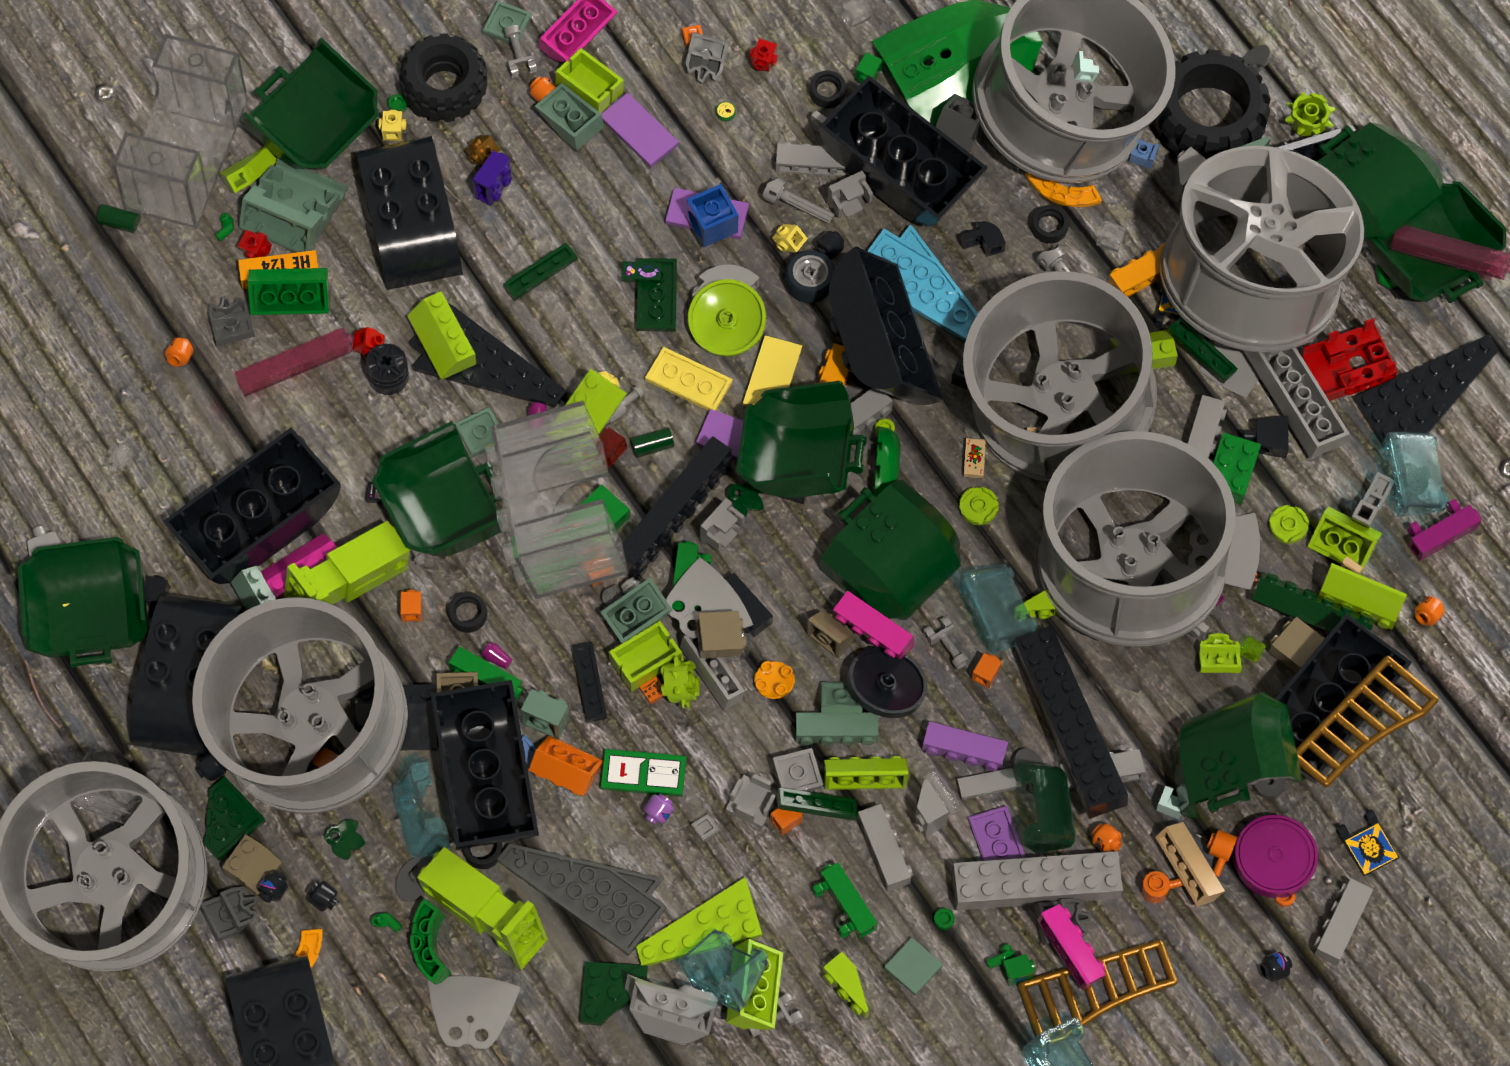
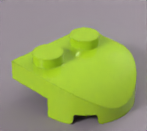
(1219, 655)

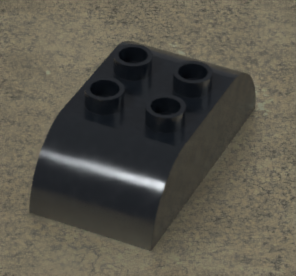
(900, 153)
(409, 212)
(880, 328)
(255, 508)
(1328, 678)
(164, 686)
(484, 765)
(280, 1015)

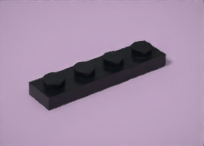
(589, 682)

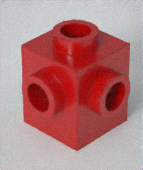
(763, 55)
(254, 244)
(366, 340)

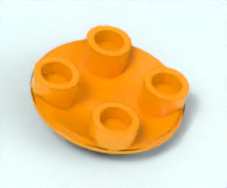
(774, 679)

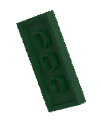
(658, 300)

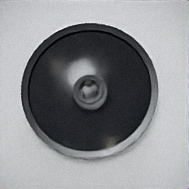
(886, 684)

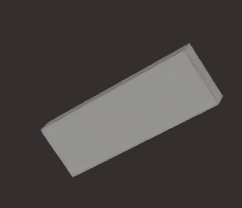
(987, 783)

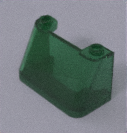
(1053, 805)

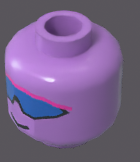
(658, 809)

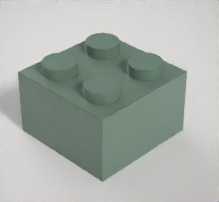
(545, 714)

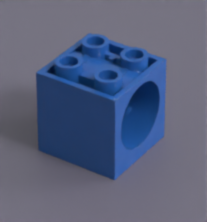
(712, 215)

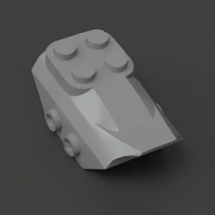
(671, 1013)

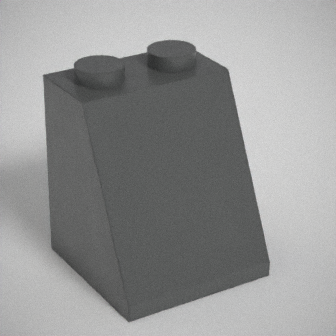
(959, 121)

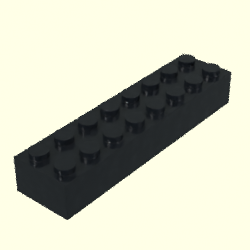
(676, 506)

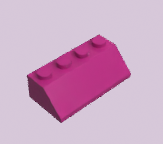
(575, 28)
(310, 554)
(874, 626)
(1071, 947)

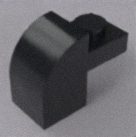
(985, 234)

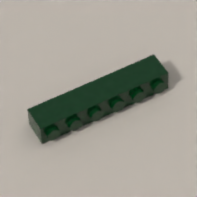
(1305, 604)

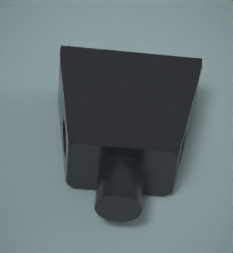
(1271, 434)

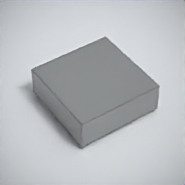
(705, 828)

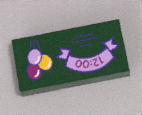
(641, 272)

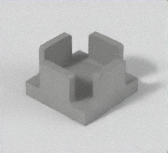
(844, 195)
(718, 529)
(798, 771)
(752, 800)

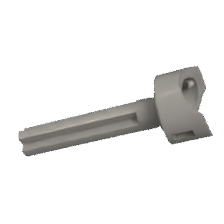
(776, 190)
(1053, 259)

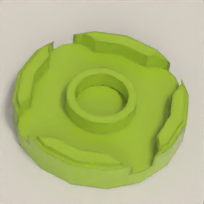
(978, 506)
(1288, 524)

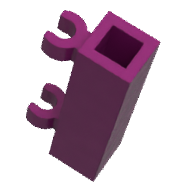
(1444, 532)

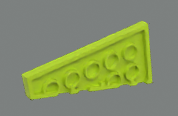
(727, 912)

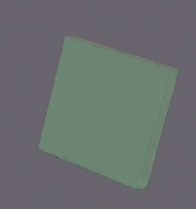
(503, 16)
(477, 431)
(838, 699)
(913, 966)

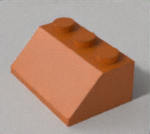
(565, 765)

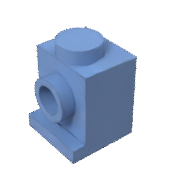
(1144, 154)

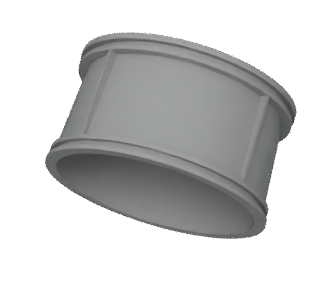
(1038, 134)
(1278, 206)
(1058, 387)
(1136, 554)
(305, 712)
(102, 869)

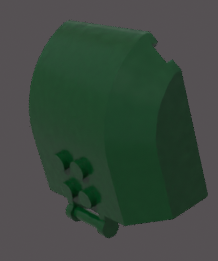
(313, 109)
(1385, 175)
(1453, 215)
(800, 441)
(437, 494)
(892, 551)
(104, 593)
(1232, 751)

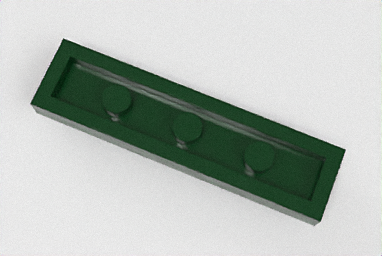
(540, 271)
(1202, 350)
(816, 804)

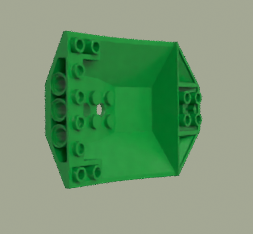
(966, 32)

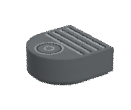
(611, 595)

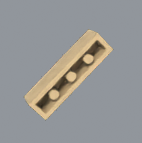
(1190, 864)

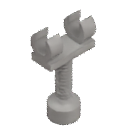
(512, 32)
(959, 660)
(790, 1020)

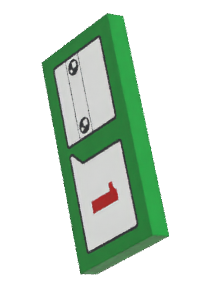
(643, 772)

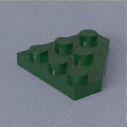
(228, 819)
(605, 990)

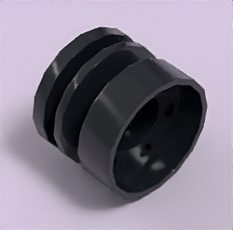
(391, 377)

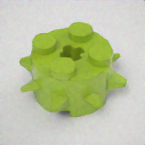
(1309, 114)
(680, 682)

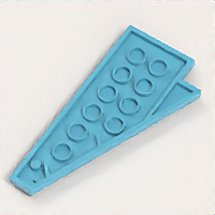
(926, 281)

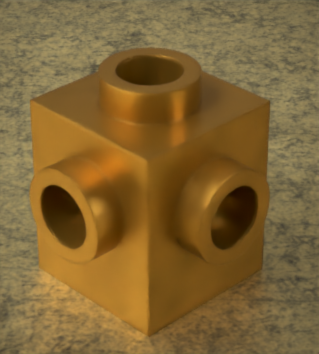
(481, 148)

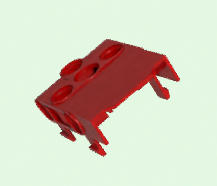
(1331, 358)

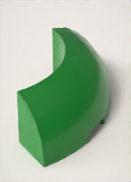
(887, 459)
(424, 942)

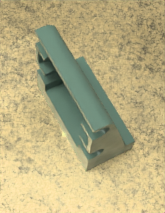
(291, 206)

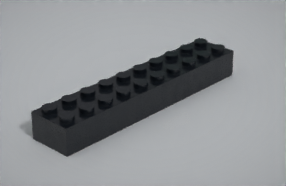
(1070, 722)

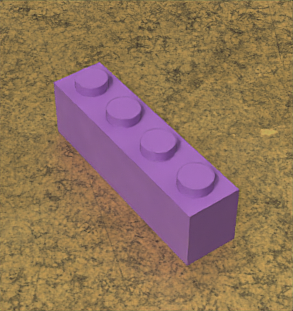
(964, 746)

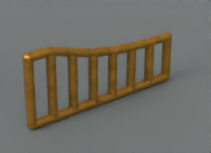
(1383, 731)
(1097, 1010)

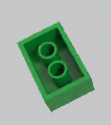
(1236, 463)

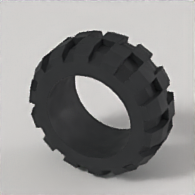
(1221, 73)

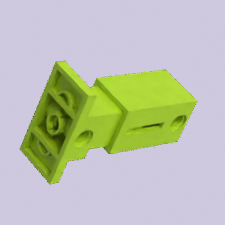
(351, 567)
(483, 906)

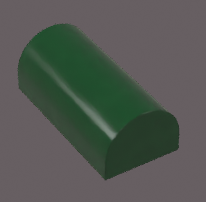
(118, 218)
(652, 442)

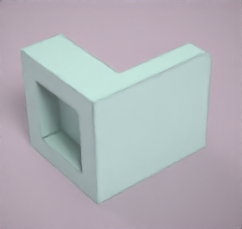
(1084, 68)
(1169, 804)

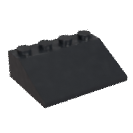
(421, 725)

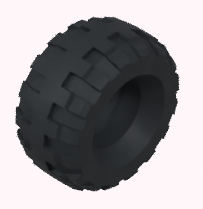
(440, 55)

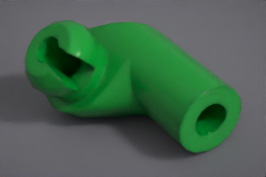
(227, 227)
(1385, 280)
(386, 920)
(1007, 953)

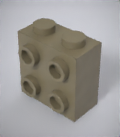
(720, 634)
(1295, 644)

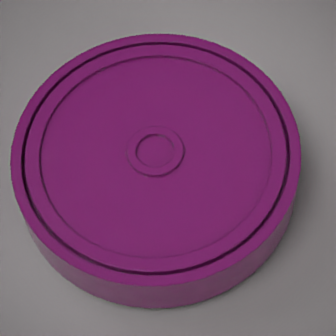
(1275, 856)

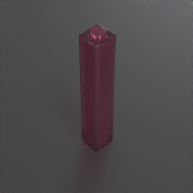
(1451, 252)
(294, 361)

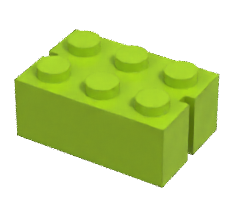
(590, 80)
(644, 655)

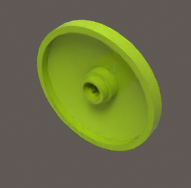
(727, 318)

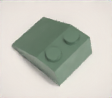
(570, 116)
(636, 610)

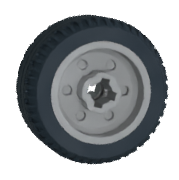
(809, 276)

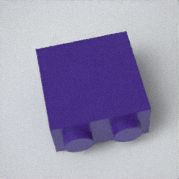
(492, 178)

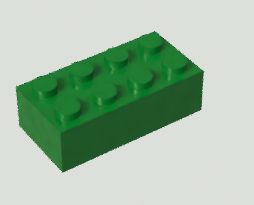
(288, 291)

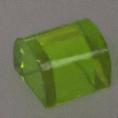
(1252, 649)

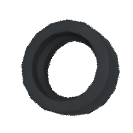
(827, 76)
(1050, 237)
(462, 598)
(483, 863)

